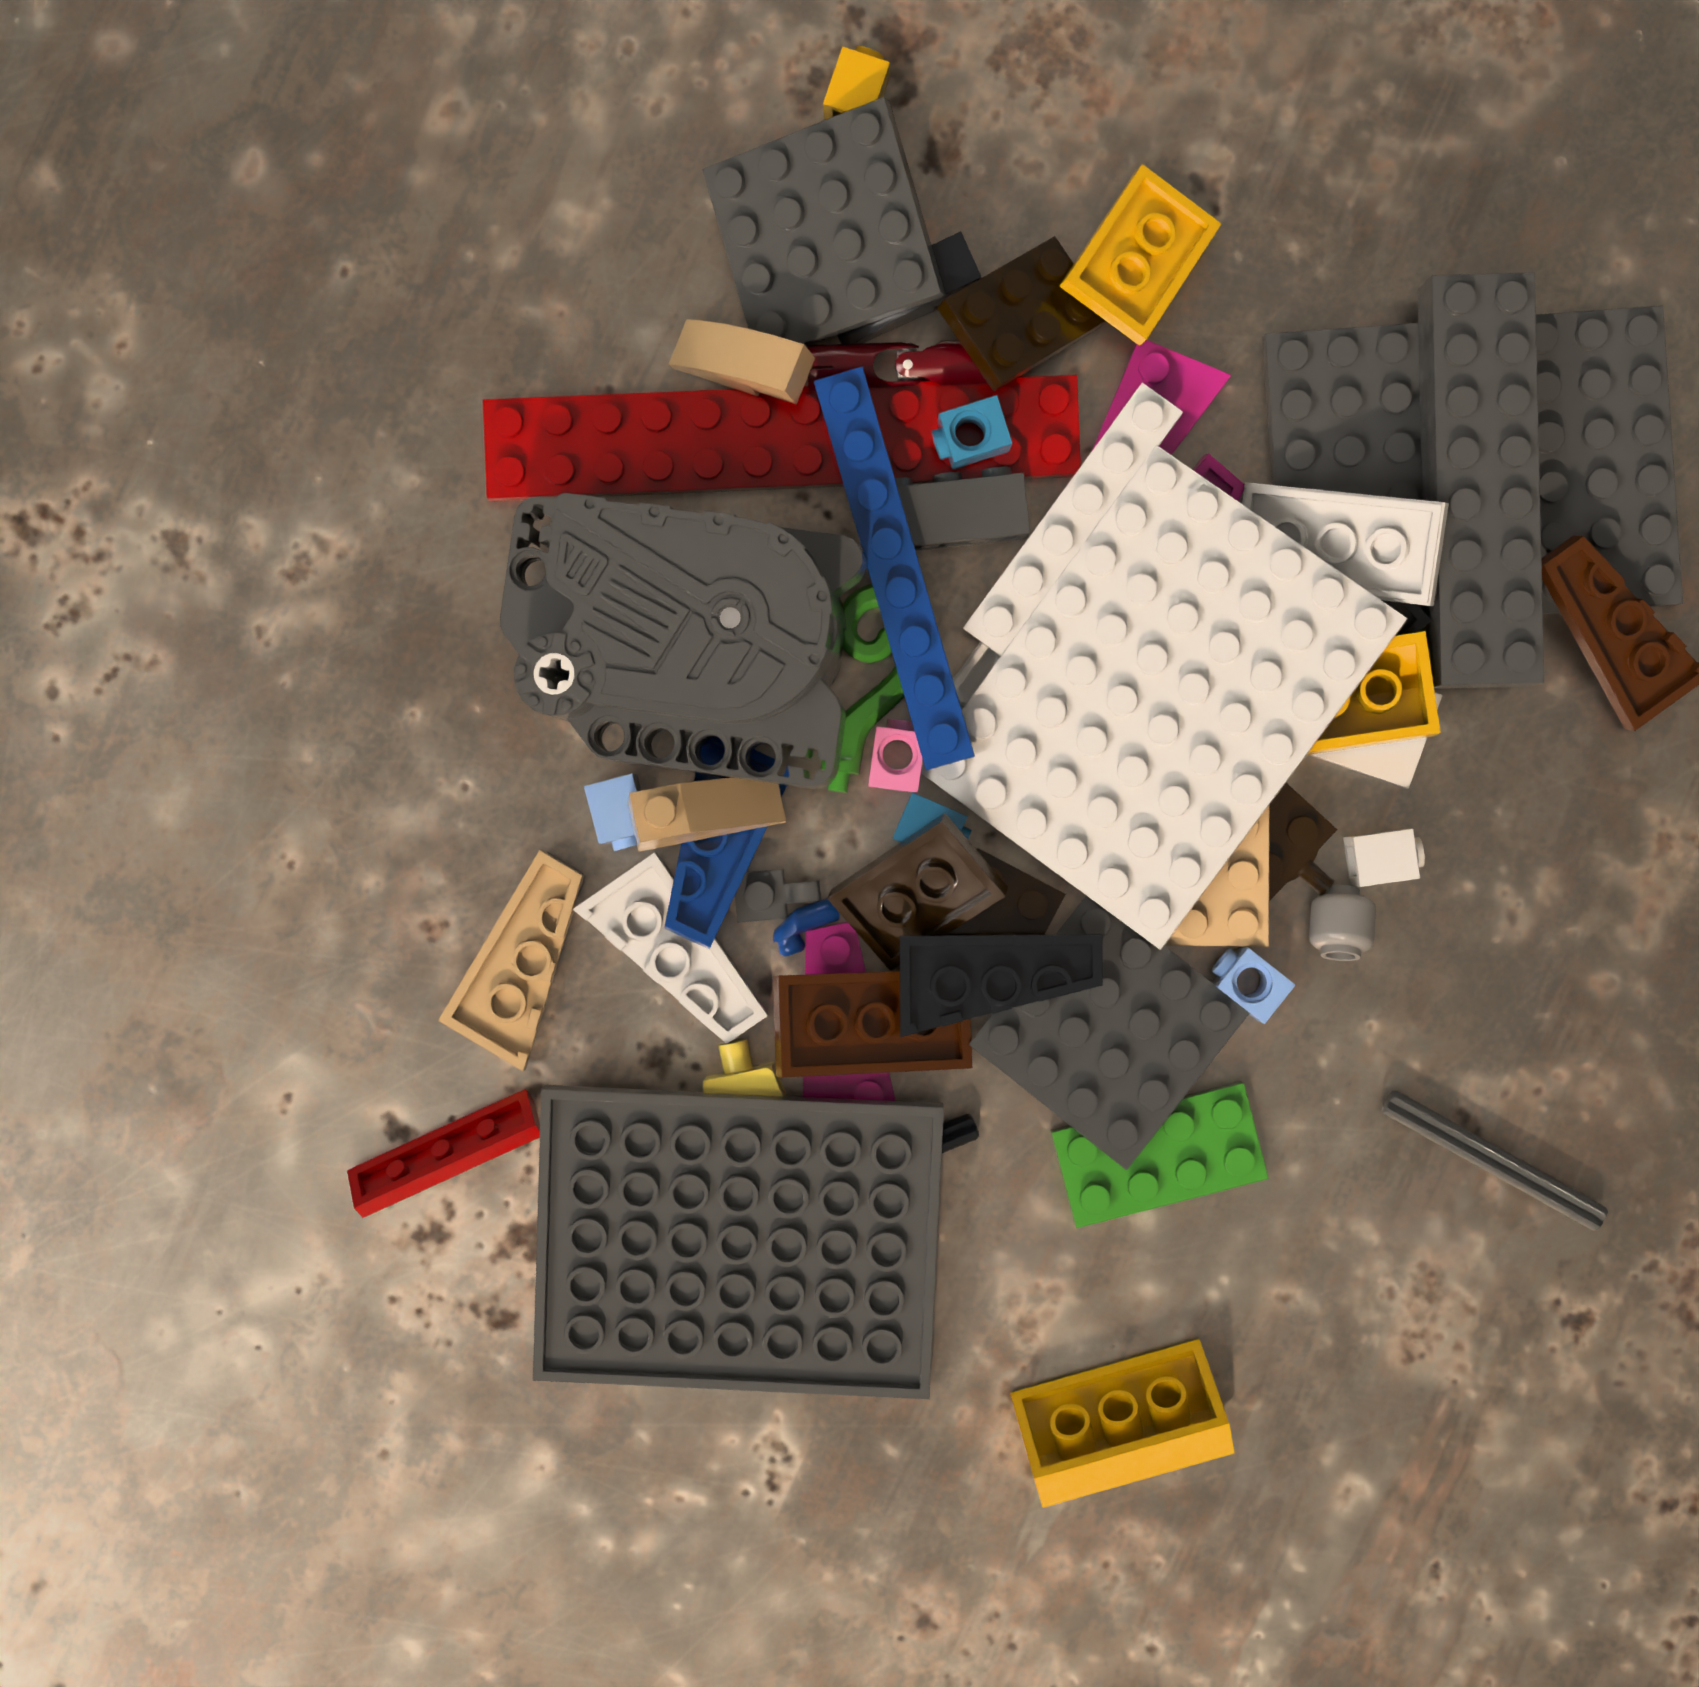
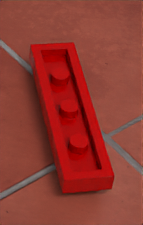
(444, 1153)

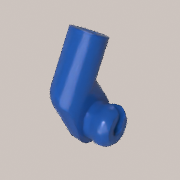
(802, 920)

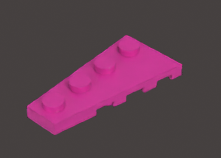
(1173, 376)
(833, 951)

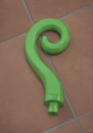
(877, 702)

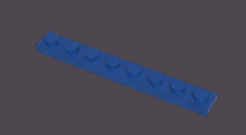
(894, 568)

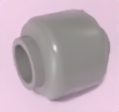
(1342, 923)

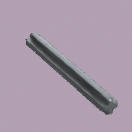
(1494, 1160)

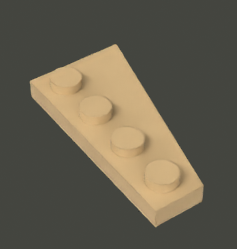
(514, 970)

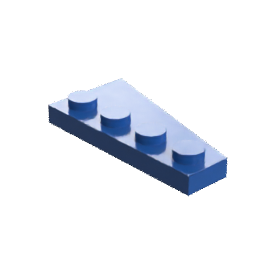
(712, 867)

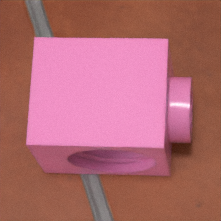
(885, 777)

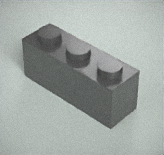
(966, 510)

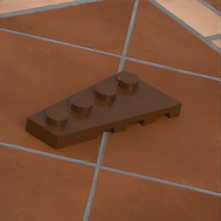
(1624, 644)

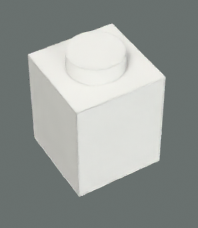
(1383, 857)

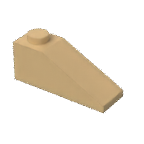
(702, 810)

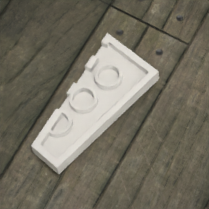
(704, 980)

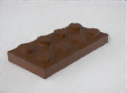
(854, 1028)

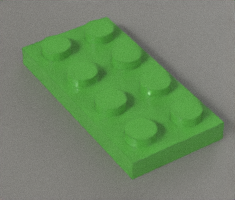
(1196, 1152)

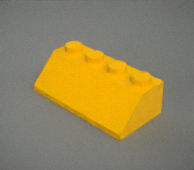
(1390, 703)
(1122, 1423)

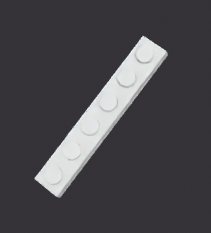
(1072, 518)

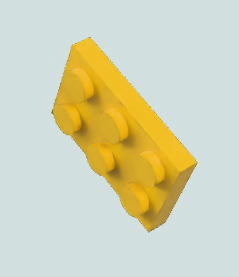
(1140, 255)

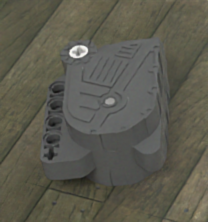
(683, 631)

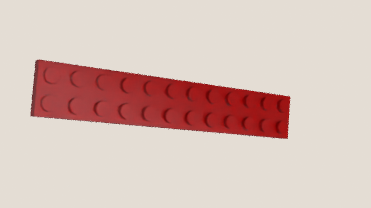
(755, 442)

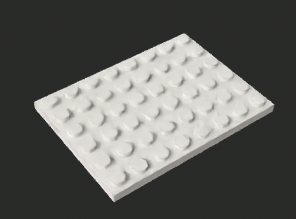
(1163, 695)

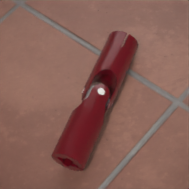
(942, 363)

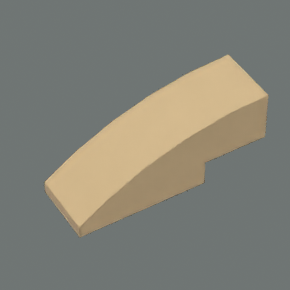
(743, 359)

